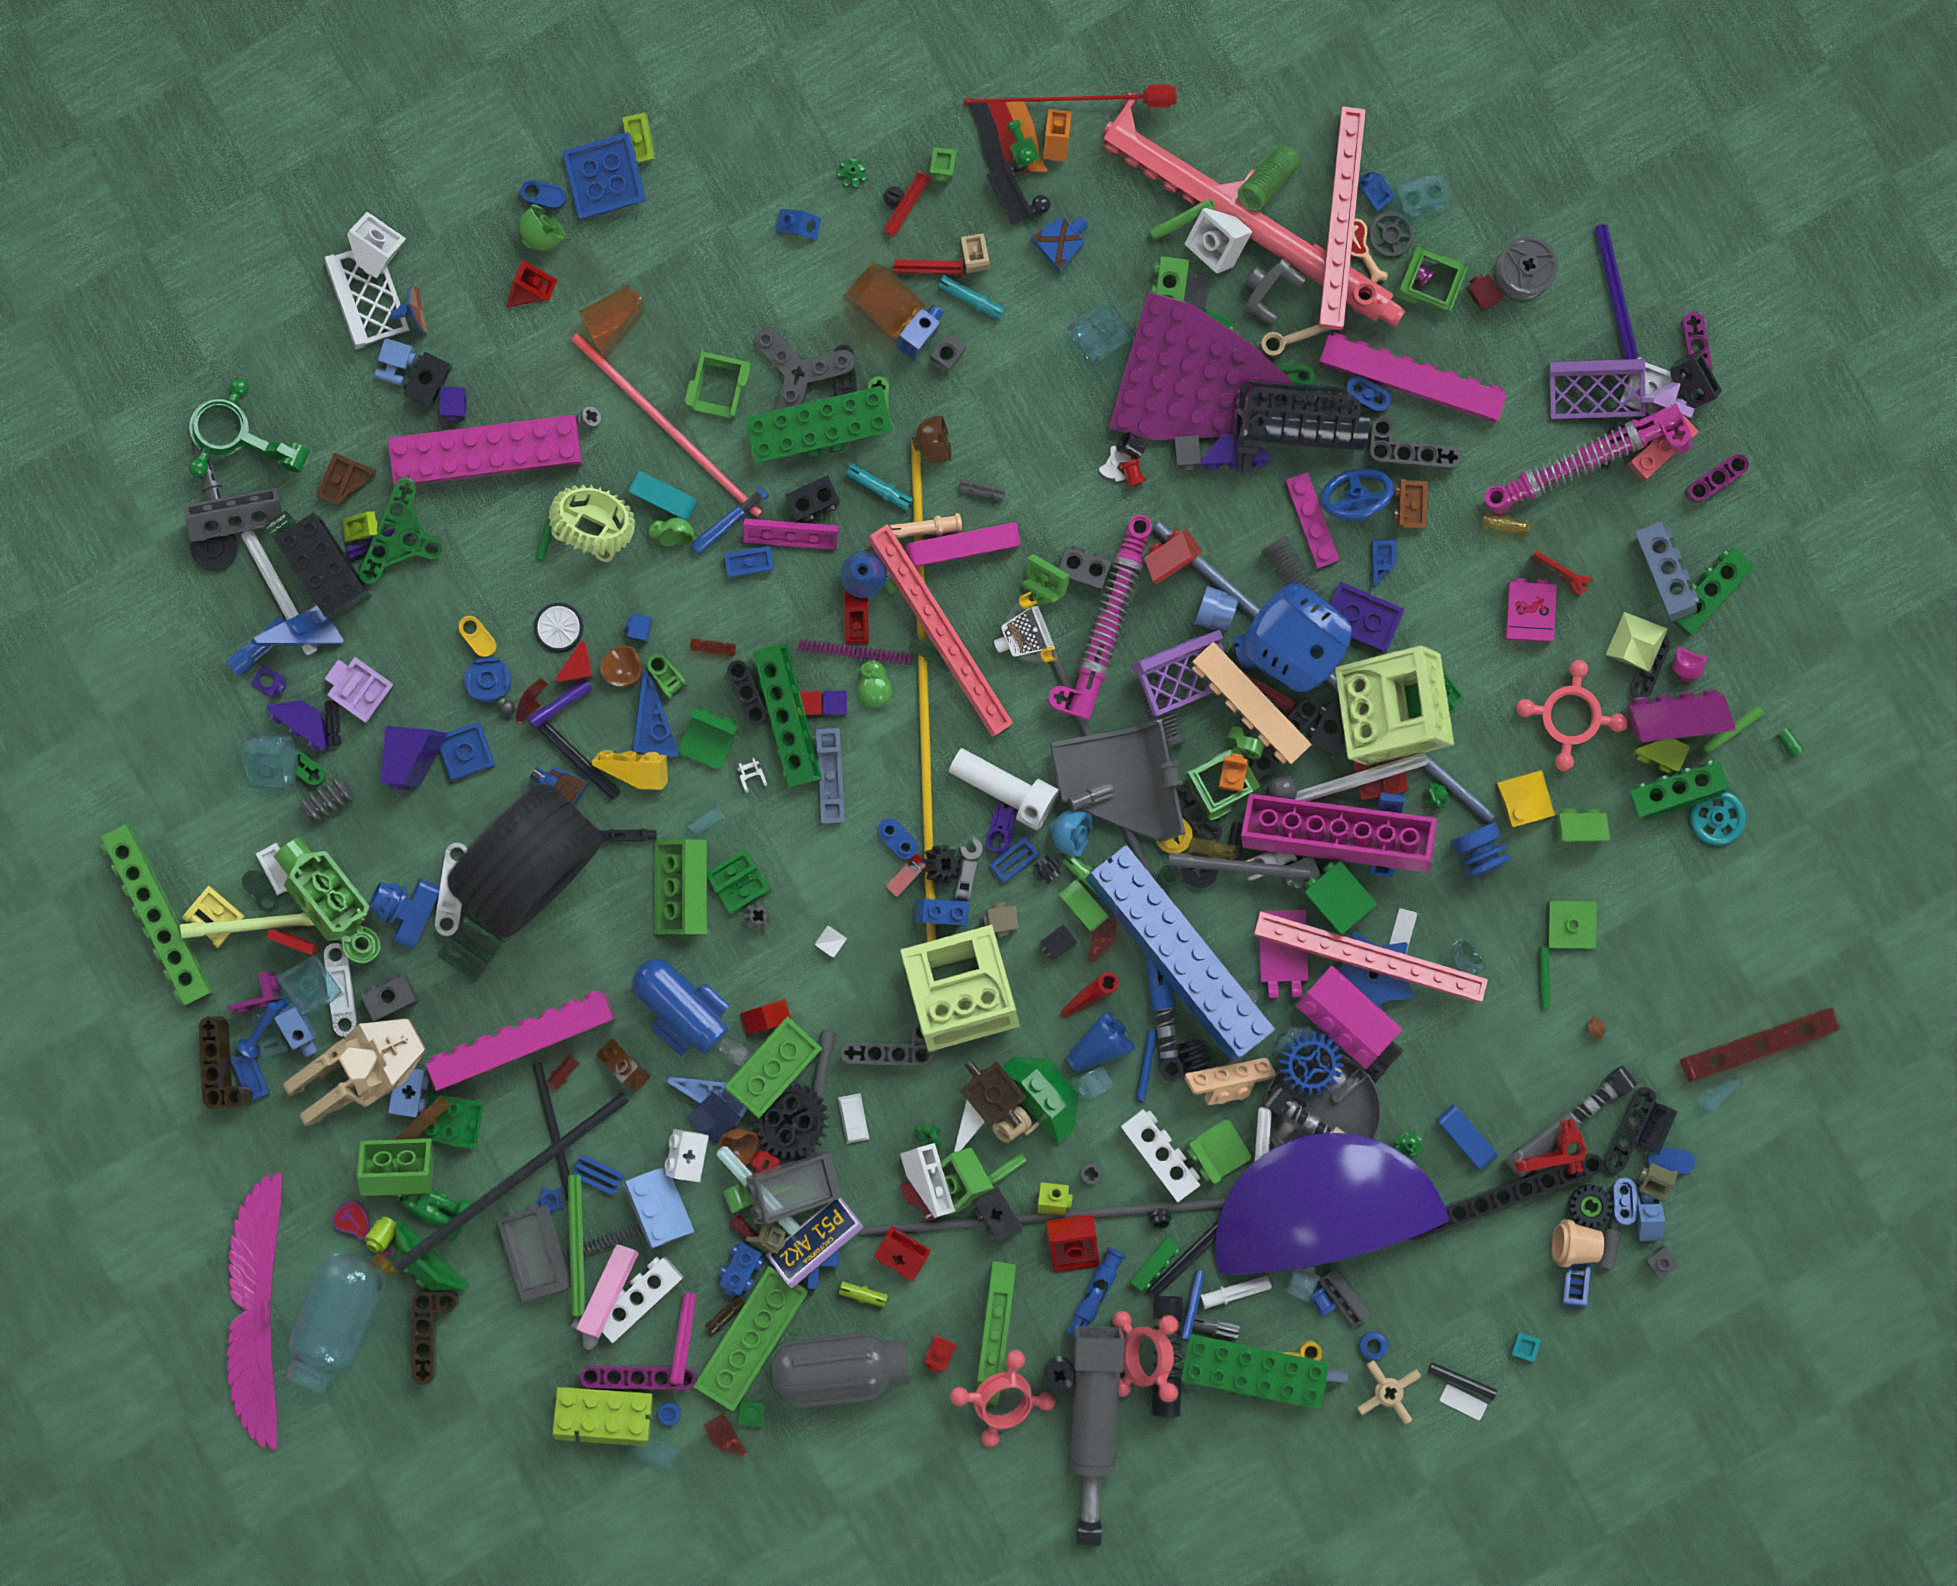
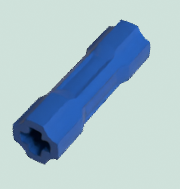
(247, 656)

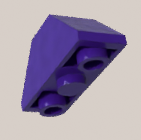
(1223, 454)
(302, 720)

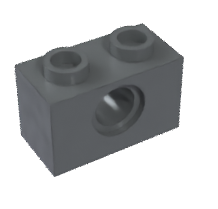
(403, 993)

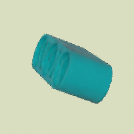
(662, 495)

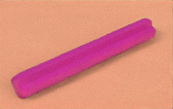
(683, 1338)

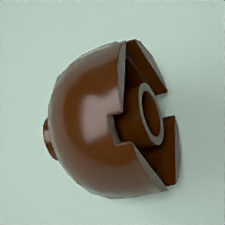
(932, 440)

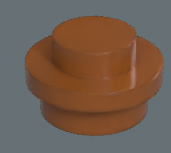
(1596, 1027)

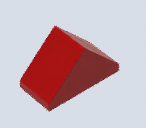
(577, 666)
(765, 1017)

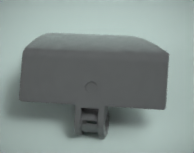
(1138, 770)

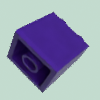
(408, 755)

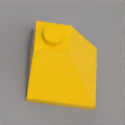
(1525, 799)

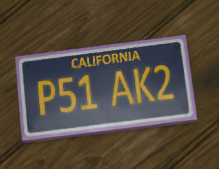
(815, 1241)

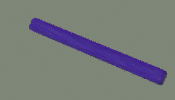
(1616, 291)

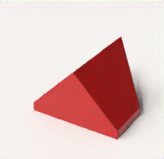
(530, 286)

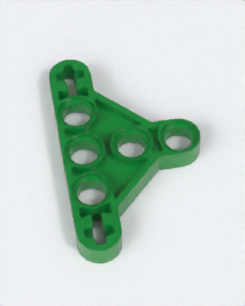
(394, 545)

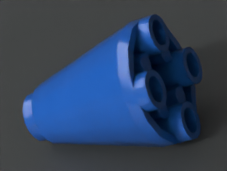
(863, 585)
(1100, 1044)

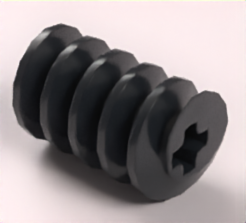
(1195, 1055)
(1060, 1382)

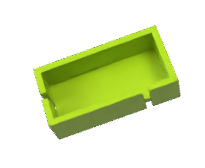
(603, 1416)

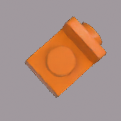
(1233, 772)

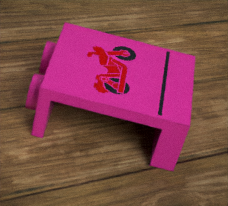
(1531, 611)

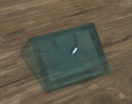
(309, 986)

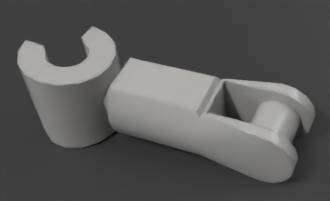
(968, 870)

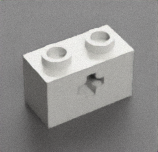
(691, 1144)

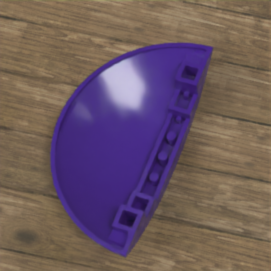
(1323, 1204)

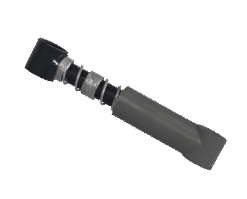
(1546, 1141)

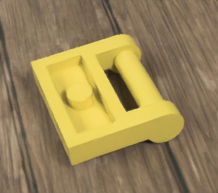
(217, 909)

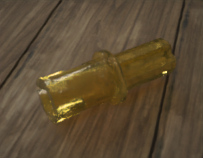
(1212, 848)

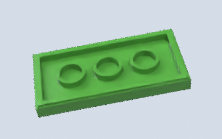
(772, 1067)

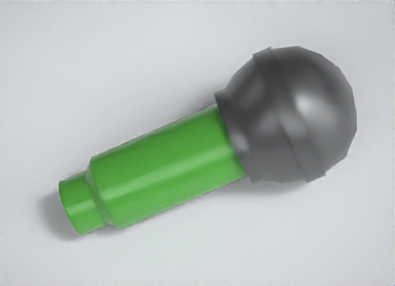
(506, 707)

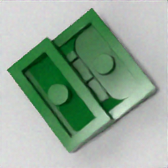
(738, 882)

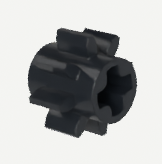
(1047, 869)

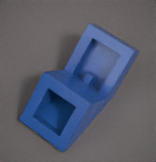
(832, 1260)

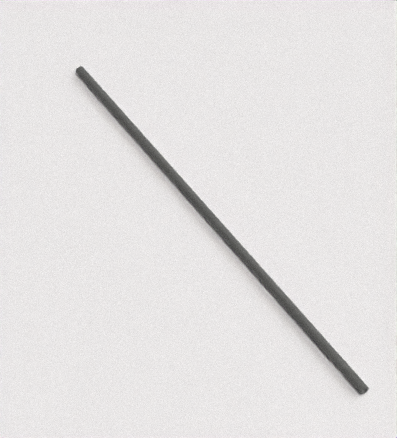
(1037, 1217)

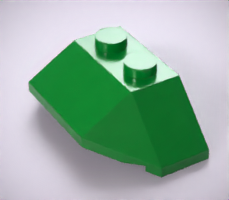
(1047, 1094)
(429, 1269)

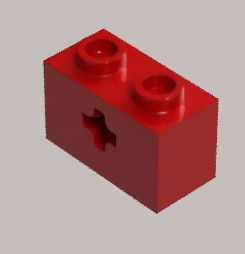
(897, 1244)

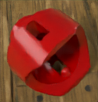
(759, 1158)

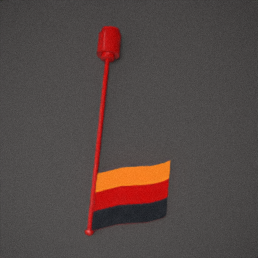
(995, 113)

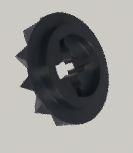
(1191, 877)

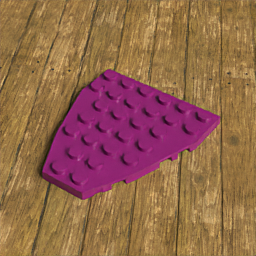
(1185, 373)

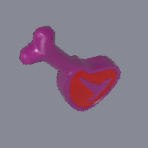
(354, 1219)

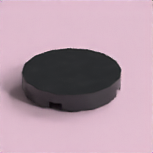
(215, 552)

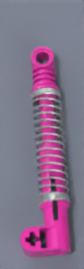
(1634, 435)
(1107, 626)

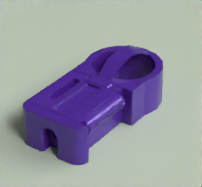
(1002, 823)

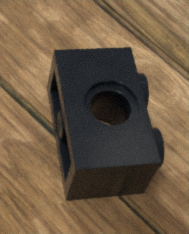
(427, 393)
(1319, 738)

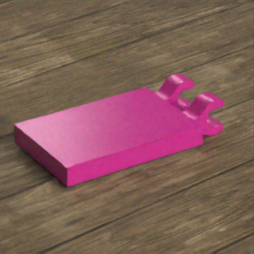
(1281, 961)

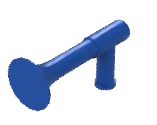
(249, 1046)

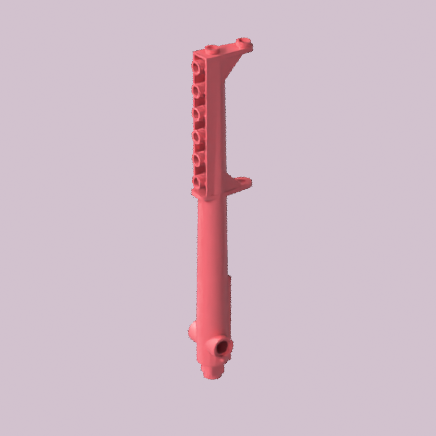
(1197, 187)

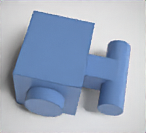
(395, 356)

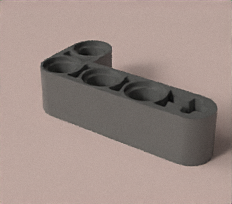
(1414, 449)
(886, 1049)

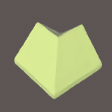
(1636, 642)

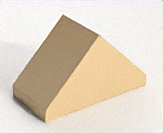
(975, 253)

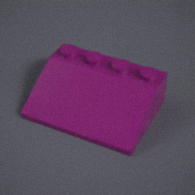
(1679, 715)

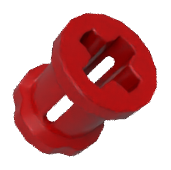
(1133, 473)

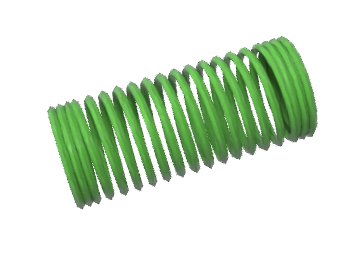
(1275, 171)

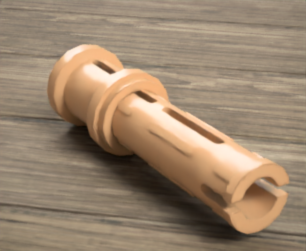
(937, 526)

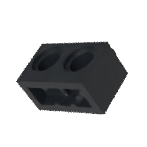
(1701, 378)
(810, 493)

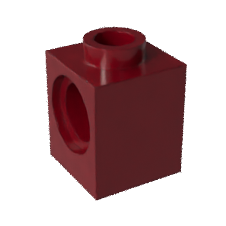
(1484, 292)

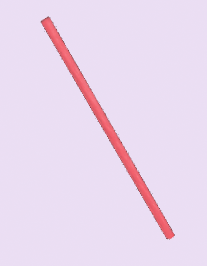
(663, 422)

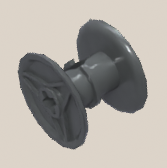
(1541, 269)

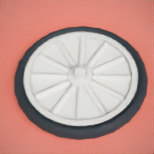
(558, 627)

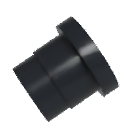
(1130, 445)

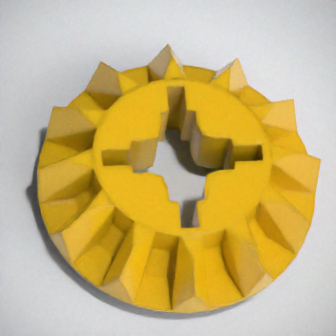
(1184, 840)

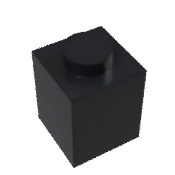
(1058, 942)

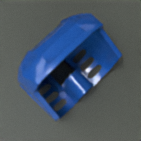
(1293, 634)

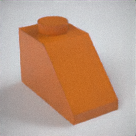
(1057, 135)

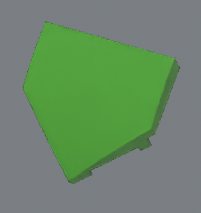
(1044, 581)

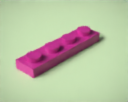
(1312, 520)
(790, 534)

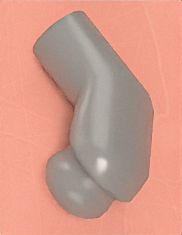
(589, 1341)

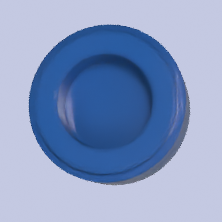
(669, 1413)

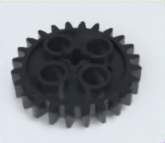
(802, 1138)

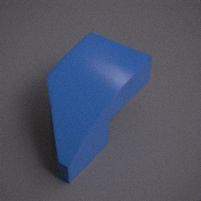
(1382, 558)

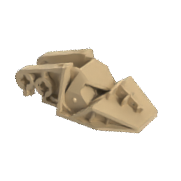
(376, 1060)

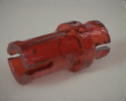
(562, 1072)

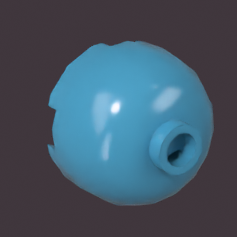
(1070, 832)

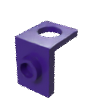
(276, 688)

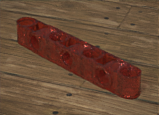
(1775, 1038)

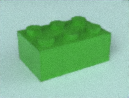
(395, 1167)

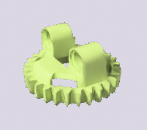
(599, 509)

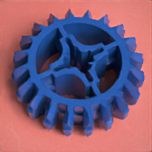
(1307, 1073)

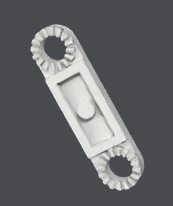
(448, 905)
(344, 1004)

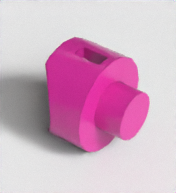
(1688, 664)

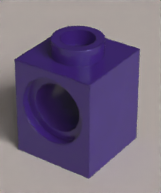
(453, 403)

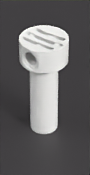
(1032, 801)

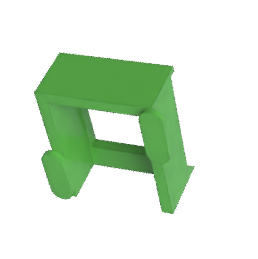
(1412, 296)
(694, 386)
(1223, 807)

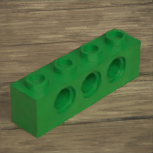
(1739, 568)

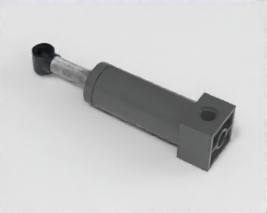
(1097, 1364)

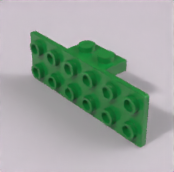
(818, 425)
(1255, 1372)

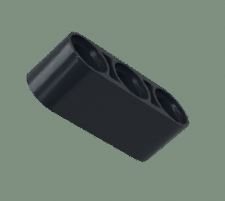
(742, 682)

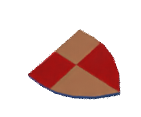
(414, 308)

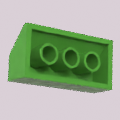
(680, 886)

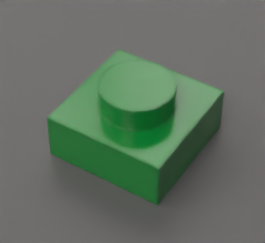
(751, 1413)

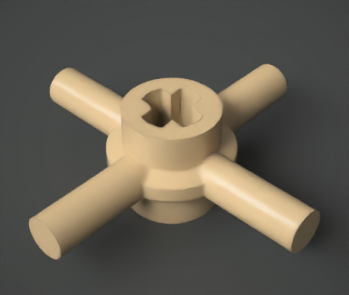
(1398, 1393)

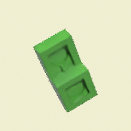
(1083, 905)

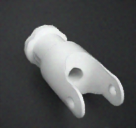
(1272, 858)

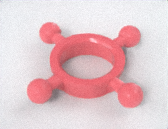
(1616, 722)
(1131, 1363)
(995, 1383)

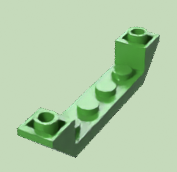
(996, 1323)

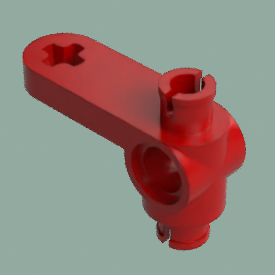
(1566, 1137)

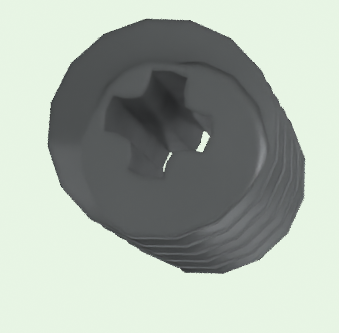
(326, 799)

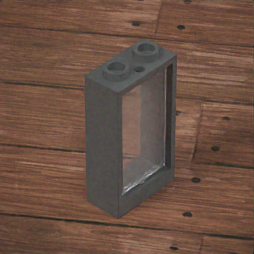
(793, 1187)
(534, 1251)

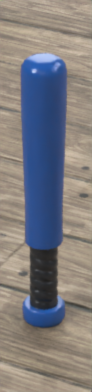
(723, 525)

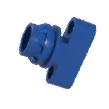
(390, 902)

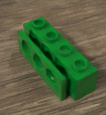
(1648, 809)

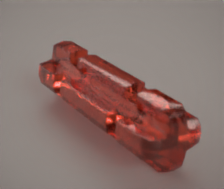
(713, 647)

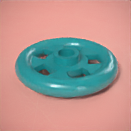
(1717, 838)

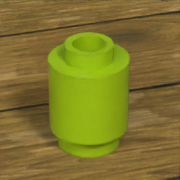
(380, 1234)

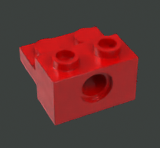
(1391, 785)

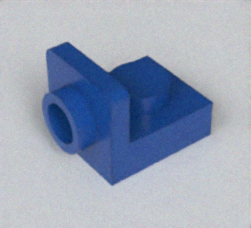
(1375, 190)

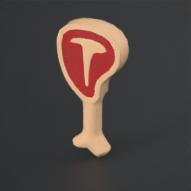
(1360, 250)

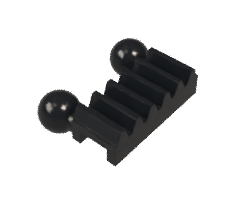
(1011, 196)

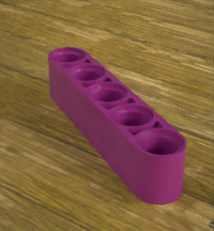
(626, 1377)

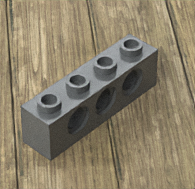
(223, 509)

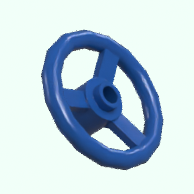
(1358, 498)

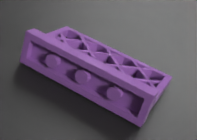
(1597, 367)
(1172, 656)

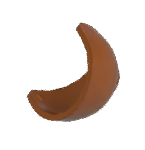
(621, 666)
(741, 1143)

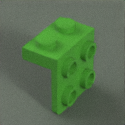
(1219, 1151)

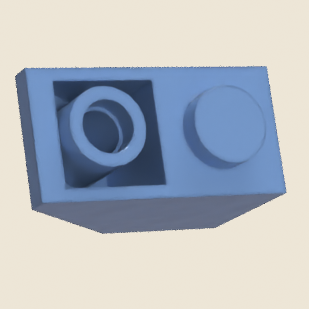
(1650, 1218)

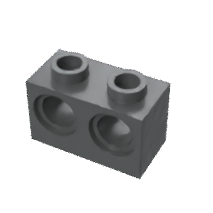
(1081, 574)

